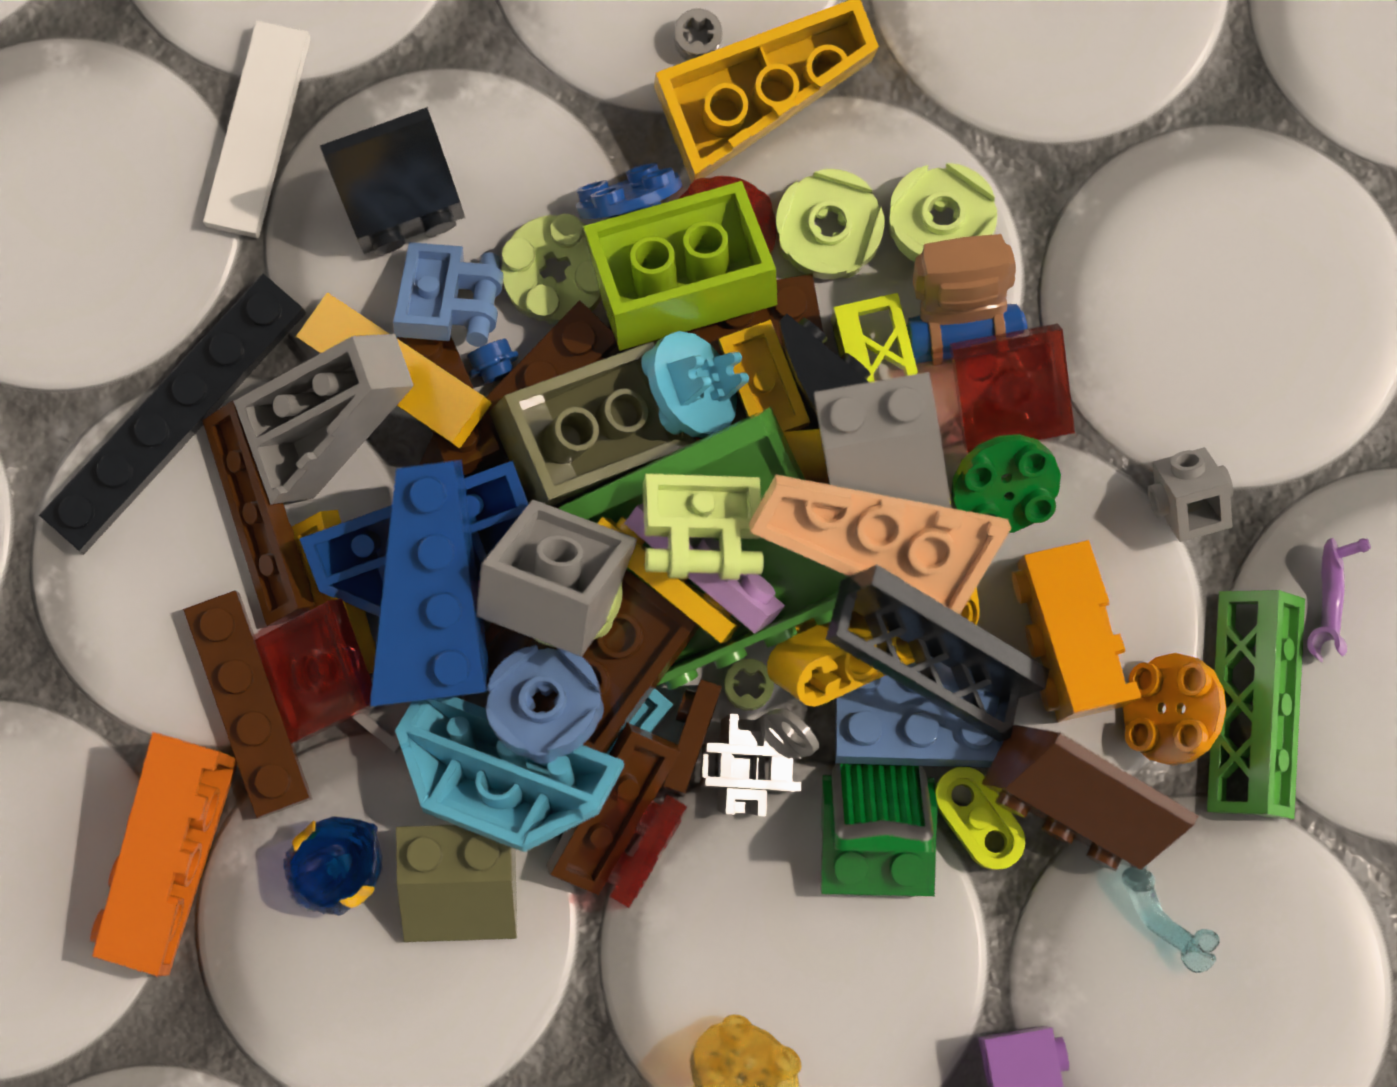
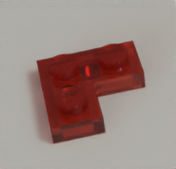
(657, 829)

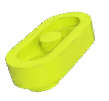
(979, 818)

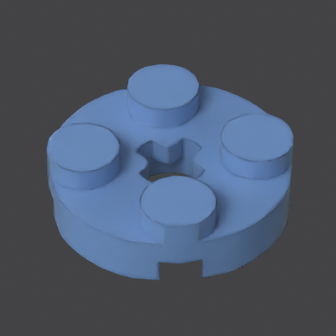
(550, 733)

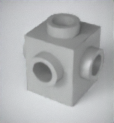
(1192, 494)

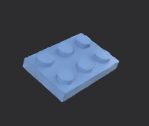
(899, 727)

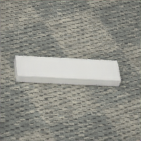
(257, 129)

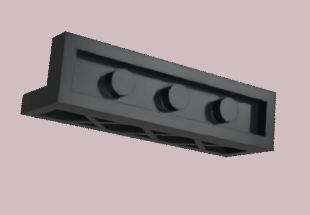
(936, 633)

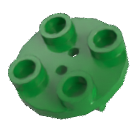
(1031, 479)

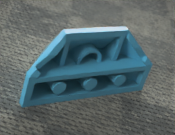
(486, 788)

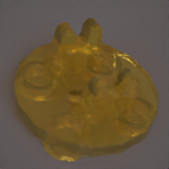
(728, 1047)

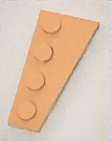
(851, 530)

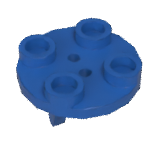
(643, 189)

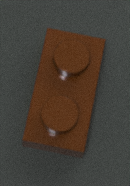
(696, 713)

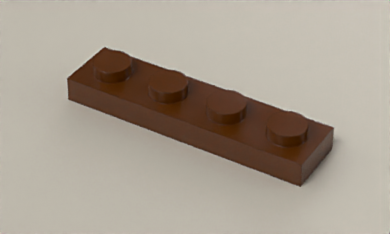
(261, 526)
(247, 704)

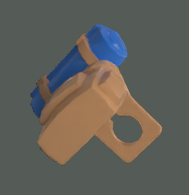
(962, 295)

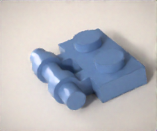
(430, 289)

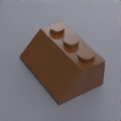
(1085, 798)

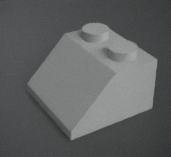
(554, 577)

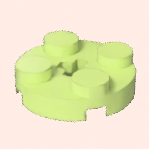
(939, 188)
(813, 198)
(527, 256)

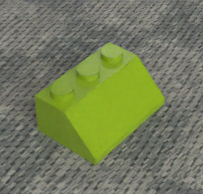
(681, 265)

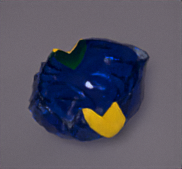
(333, 865)

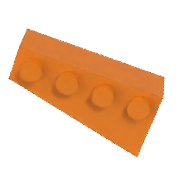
(162, 854)

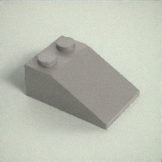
(884, 439)

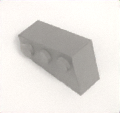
(321, 413)

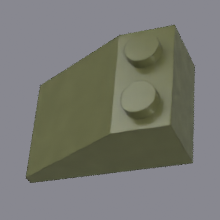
(583, 428)

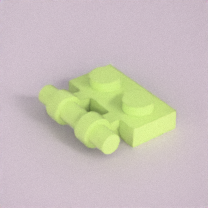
(702, 509)

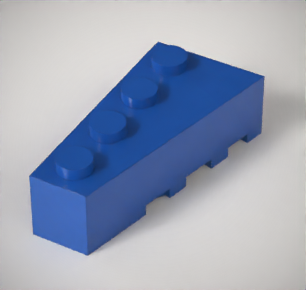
(428, 619)

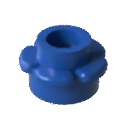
(492, 361)

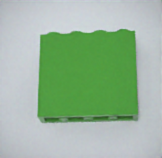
(741, 450)

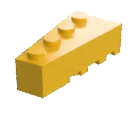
(754, 85)

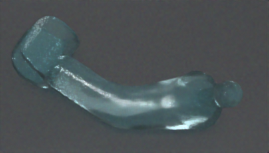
(1194, 948)

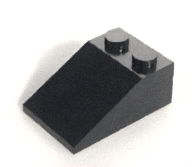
(394, 182)

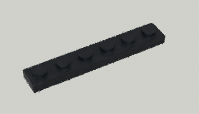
(172, 414)

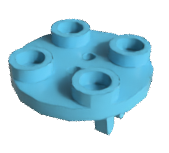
(693, 384)

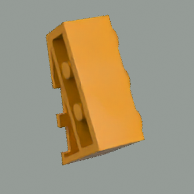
(1072, 632)

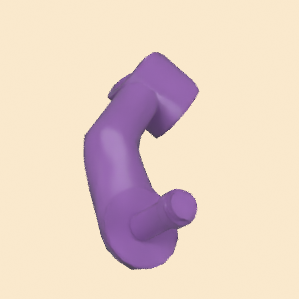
(1333, 595)

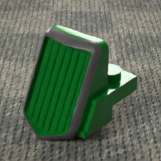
(878, 830)

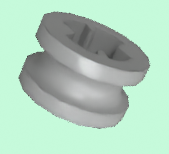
(697, 19)

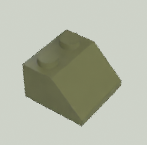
(454, 885)

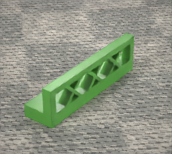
(1274, 708)

